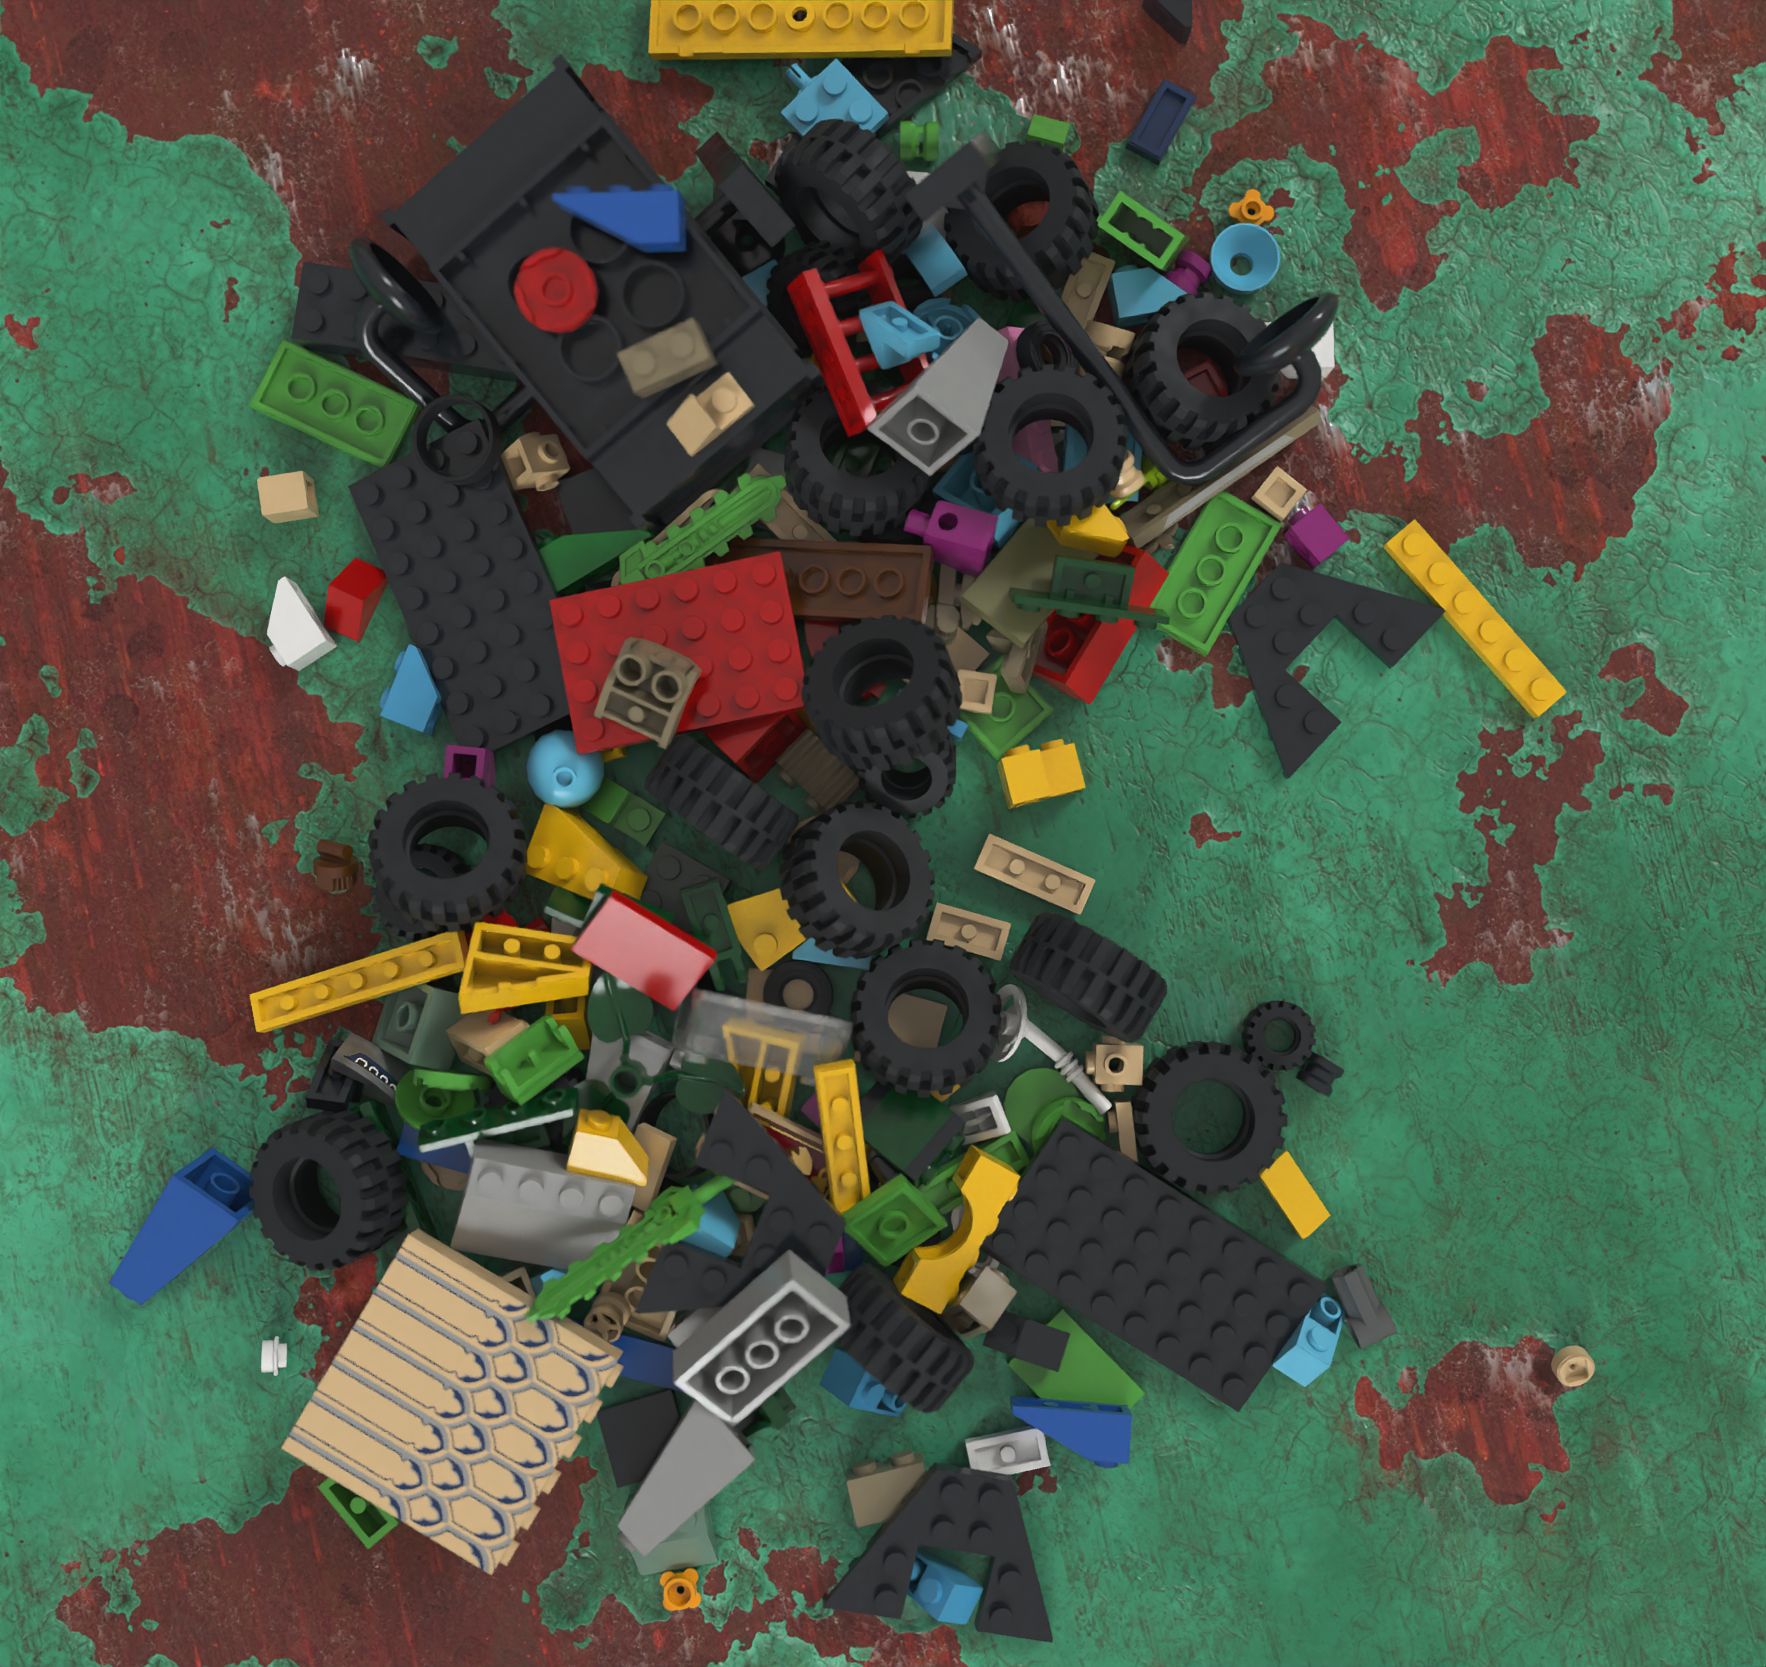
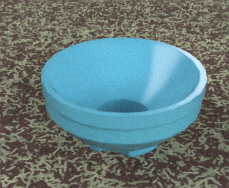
(1249, 242)

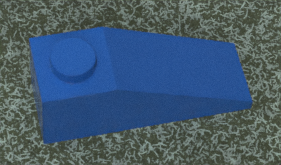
(1090, 1429)

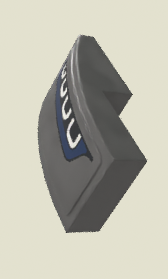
(370, 1066)

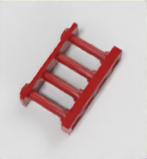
(829, 344)

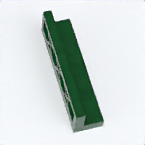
(415, 1211)

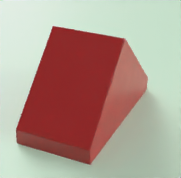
(354, 598)

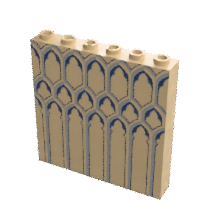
(454, 1402)

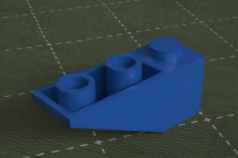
(643, 219)

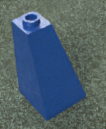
(188, 1219)

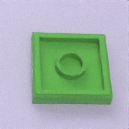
(1011, 715)
(893, 1220)

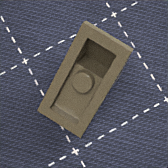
(1017, 663)

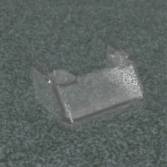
(758, 1034)

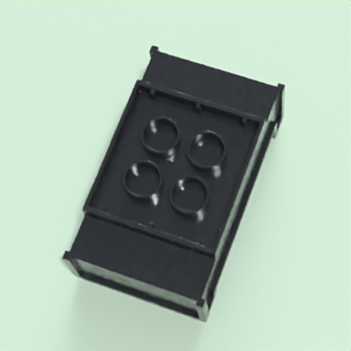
(498, 209)

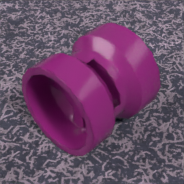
(1189, 272)

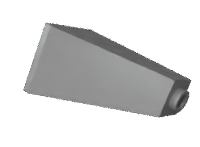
(946, 401)
(646, 1048)
(687, 1473)

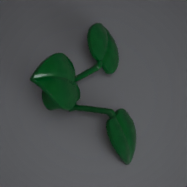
(622, 1011)

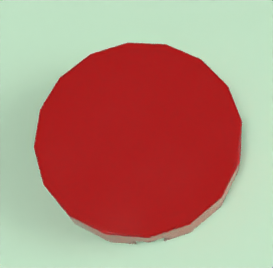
(556, 290)

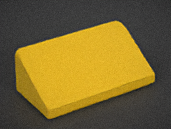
(1293, 1195)

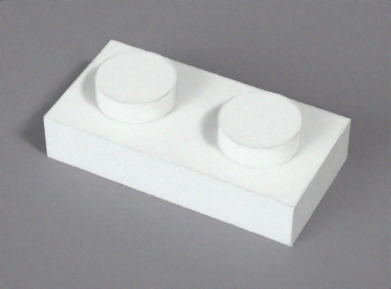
(1008, 1451)

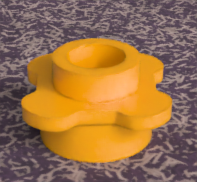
(1252, 200)
(675, 1600)

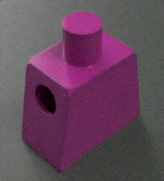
(957, 534)

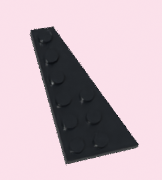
(902, 83)

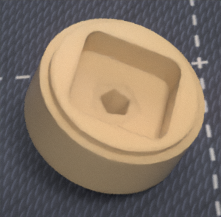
(1573, 1366)

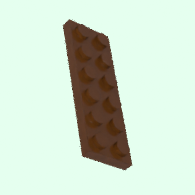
(846, 577)

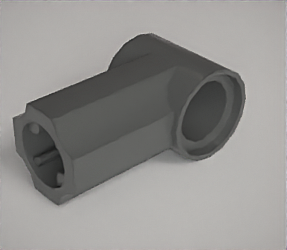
(1365, 1314)

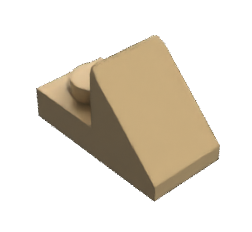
(709, 414)

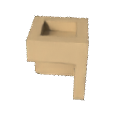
(287, 497)

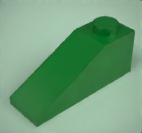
(586, 557)

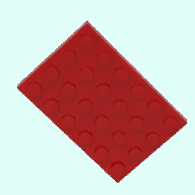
(722, 616)

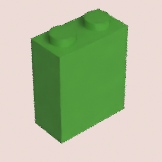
(1143, 231)

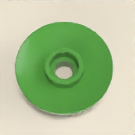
(412, 1101)

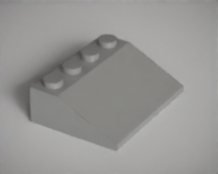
(533, 1210)

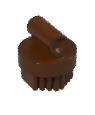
(335, 866)

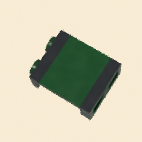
(910, 1130)

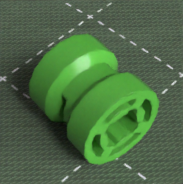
(910, 141)

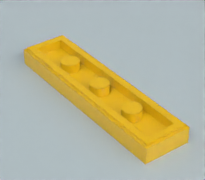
(842, 1133)

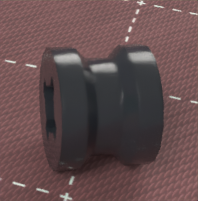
(1319, 1074)

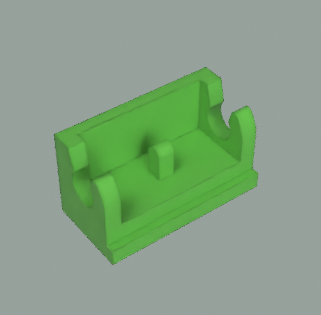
(533, 1059)

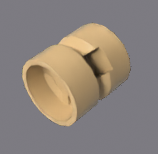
(1111, 342)

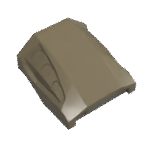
(648, 689)

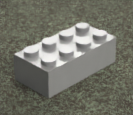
(760, 1339)

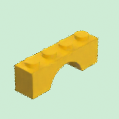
(934, 1272)

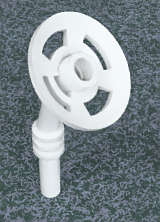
(1017, 1026)

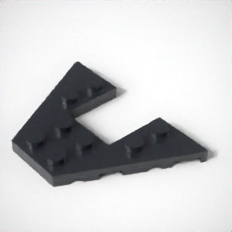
(1285, 618)
(792, 1220)
(956, 1512)

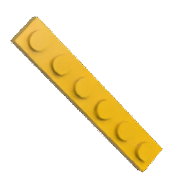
(1474, 619)
(359, 981)

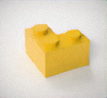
(1039, 774)

